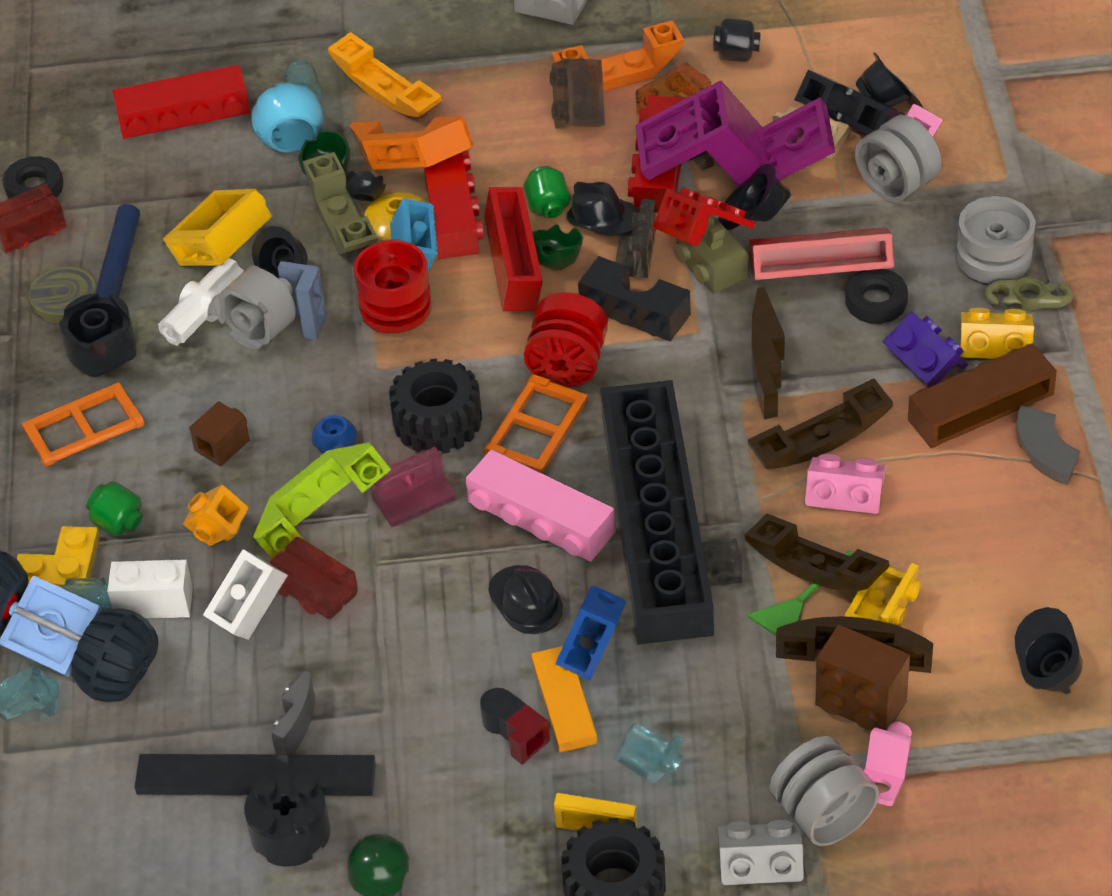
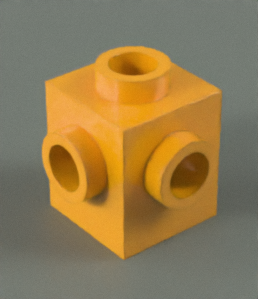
(215, 515)

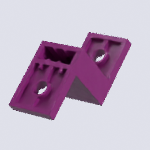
(732, 136)

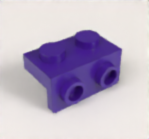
(923, 350)

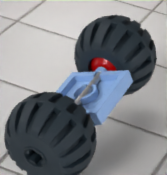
(70, 634)

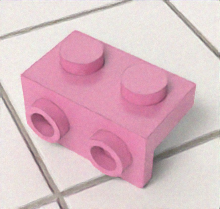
(845, 484)

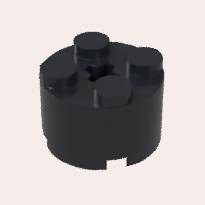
(98, 334)
(287, 817)

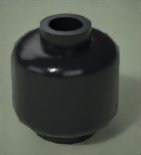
(736, 40)

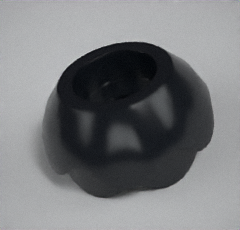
(364, 186)

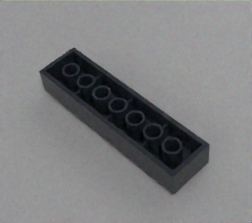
(656, 513)

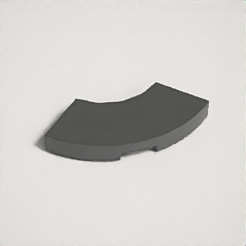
(1043, 446)

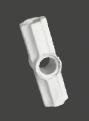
(197, 303)

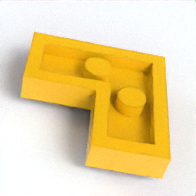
(72, 557)

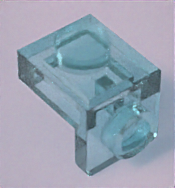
(26, 691)
(648, 753)

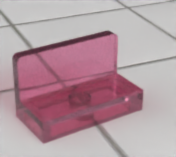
(413, 488)

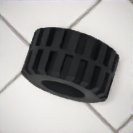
(438, 385)
(613, 847)

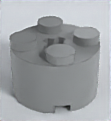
(256, 307)

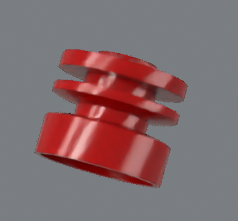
(392, 286)
(566, 339)

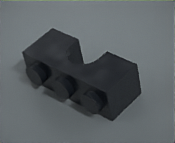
(845, 103)
(654, 311)

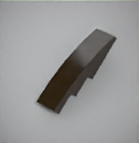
(767, 352)

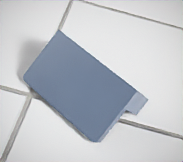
(307, 296)

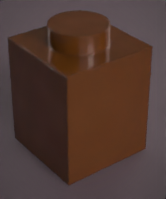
(219, 433)

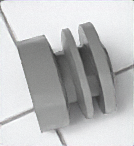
(824, 790)

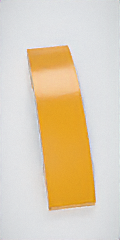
(380, 81)

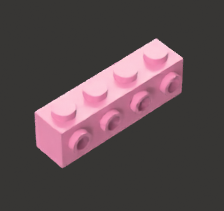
(540, 505)

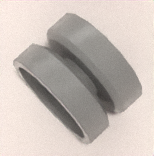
(898, 158)
(995, 239)

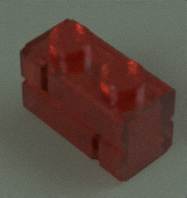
(29, 218)
(315, 578)

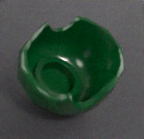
(323, 144)
(557, 249)
(377, 865)

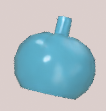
(287, 117)

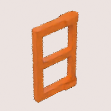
(74, 409)
(558, 433)

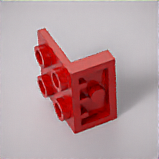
(687, 215)

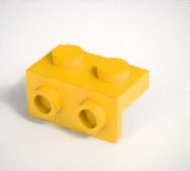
(994, 334)
(887, 596)

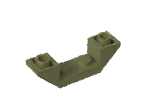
(335, 205)

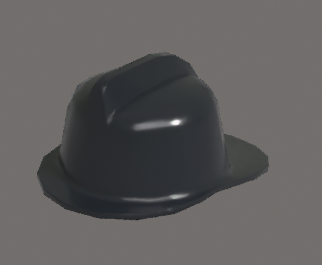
(884, 85)
(758, 196)
(600, 209)
(277, 245)
(526, 599)
(1048, 650)

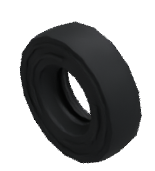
(32, 167)
(876, 311)

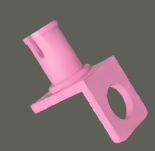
(888, 759)

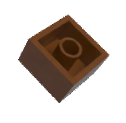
(861, 679)

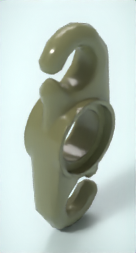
(1014, 287)

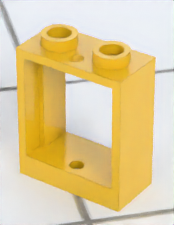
(218, 227)

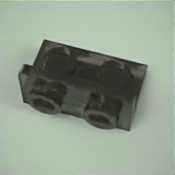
(577, 93)
(637, 247)

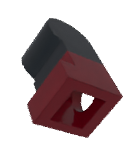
(515, 721)

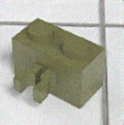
(717, 260)

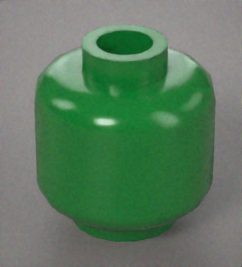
(546, 192)
(114, 508)

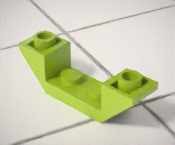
(312, 489)

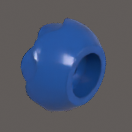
(333, 433)

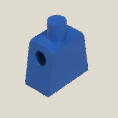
(596, 621)

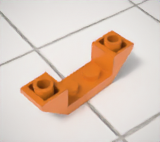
(659, 47)
(416, 149)

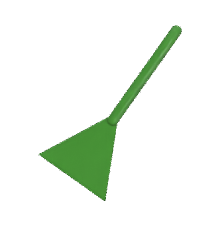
(785, 612)

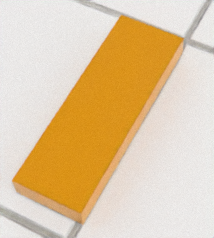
(563, 702)

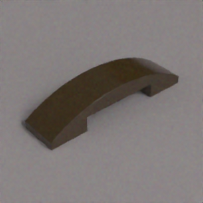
(825, 431)
(811, 561)
(803, 637)

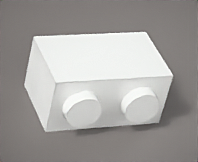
(151, 588)
(245, 594)

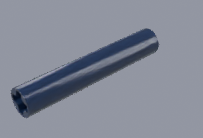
(118, 251)

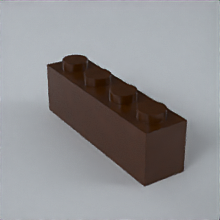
(981, 395)

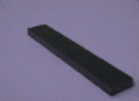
(236, 772)

